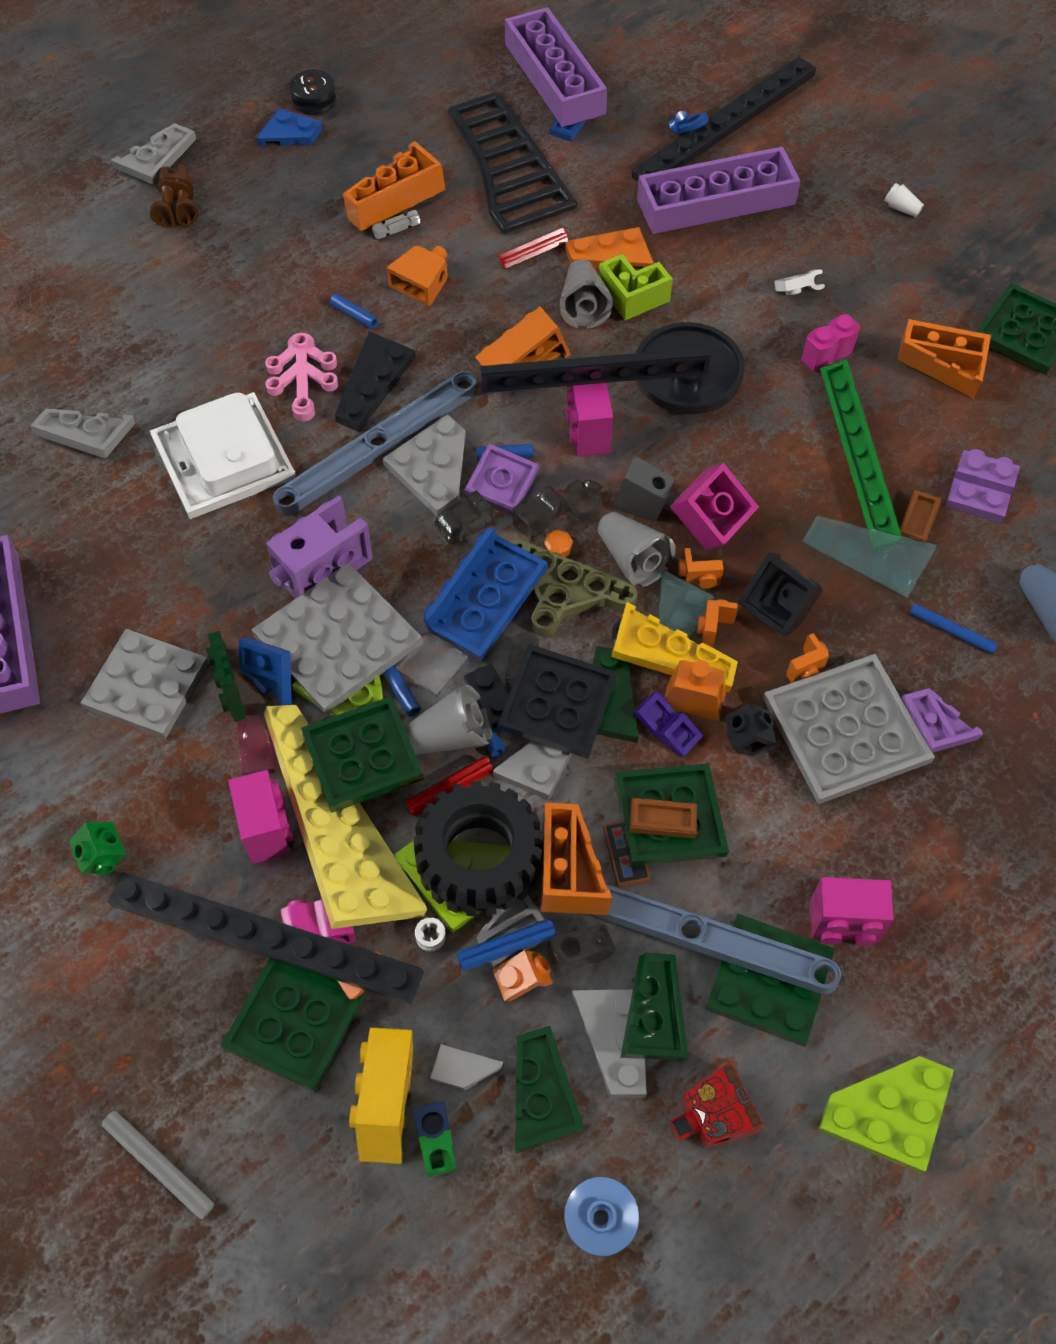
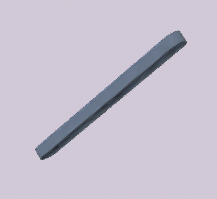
(361, 453)
(720, 941)

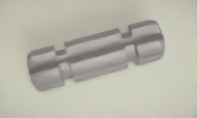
(396, 224)

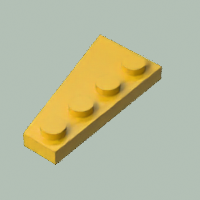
(656, 647)

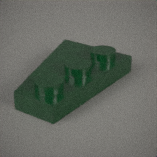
(224, 677)
(618, 716)
(655, 1012)
(543, 1093)

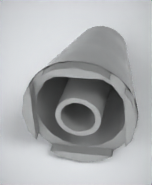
(584, 296)
(636, 548)
(451, 724)

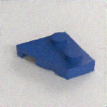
(290, 129)
(267, 667)

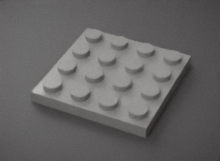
(339, 636)
(847, 728)

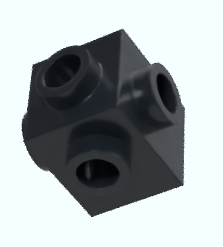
(750, 729)

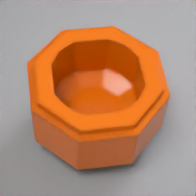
(559, 543)

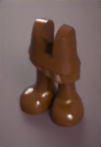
(179, 187)

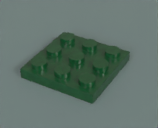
(1023, 328)
(362, 754)
(674, 784)
(766, 1001)
(292, 1023)

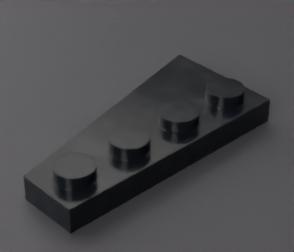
(373, 377)

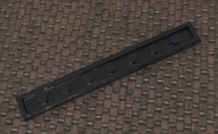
(595, 370)

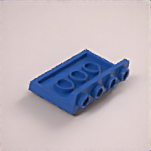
(484, 594)

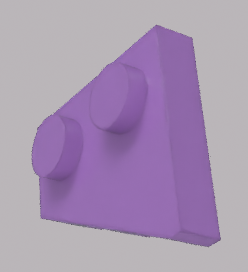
(938, 721)

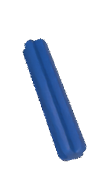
(506, 944)

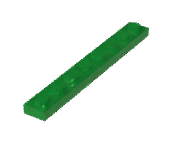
(859, 449)

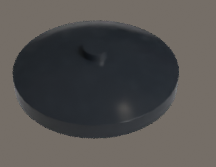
(698, 392)

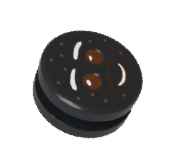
(313, 92)

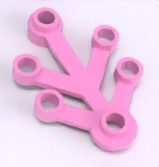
(301, 346)

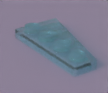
(877, 555)

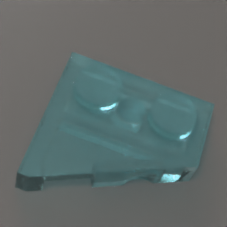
(681, 604)

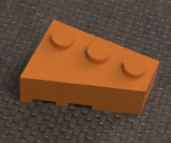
(528, 341)
(946, 354)

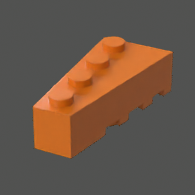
(394, 187)

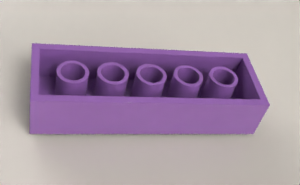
(555, 67)
(717, 190)
(17, 663)

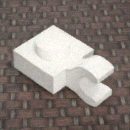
(793, 284)

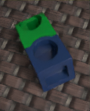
(435, 1138)

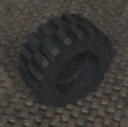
(470, 809)

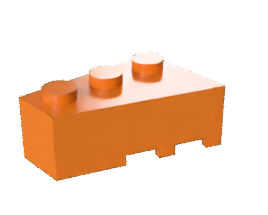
(569, 867)

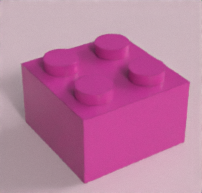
(589, 418)
(714, 506)
(261, 816)
(851, 910)

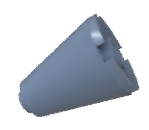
(1040, 589)

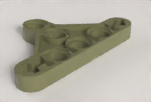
(577, 592)

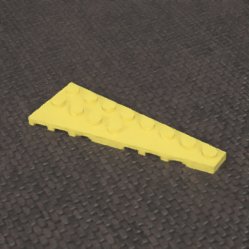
(347, 854)

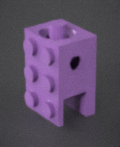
(318, 548)

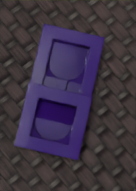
(665, 724)

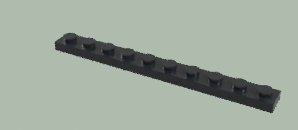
(728, 118)
(268, 938)

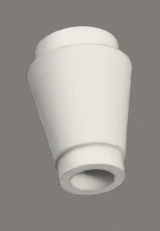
(903, 200)

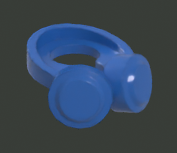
(682, 122)

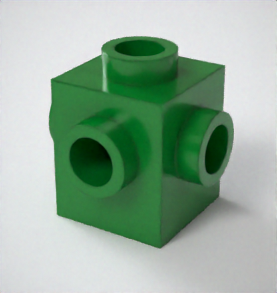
(97, 848)

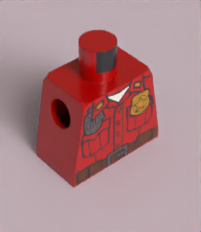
(717, 1110)

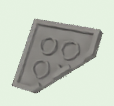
(432, 464)

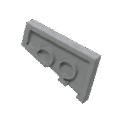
(162, 151)
(605, 1022)

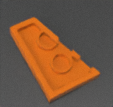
(609, 245)

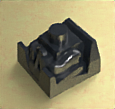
(780, 595)

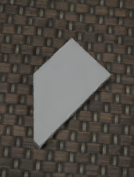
(462, 1068)

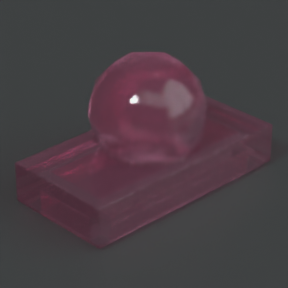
(255, 745)

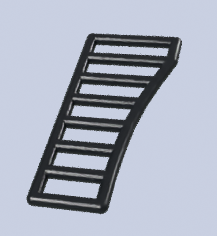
(525, 141)

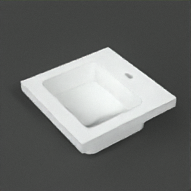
(225, 453)

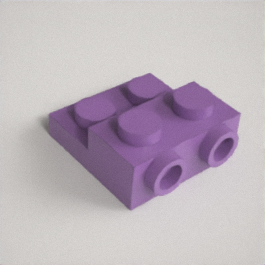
(982, 485)

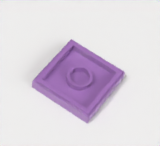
(502, 478)

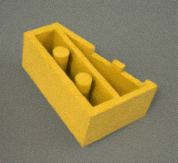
(382, 1095)

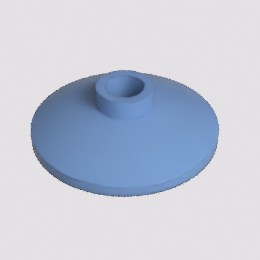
(605, 1196)

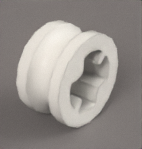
(428, 923)

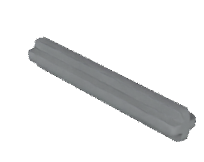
(158, 1164)

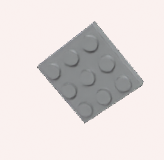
(145, 683)

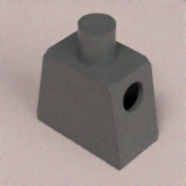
(645, 491)

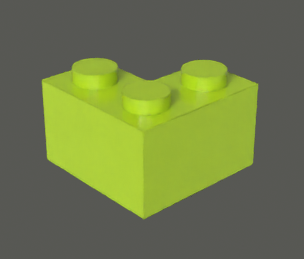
(634, 290)

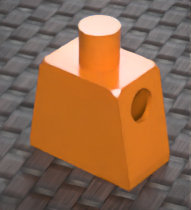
(419, 273)
(697, 689)

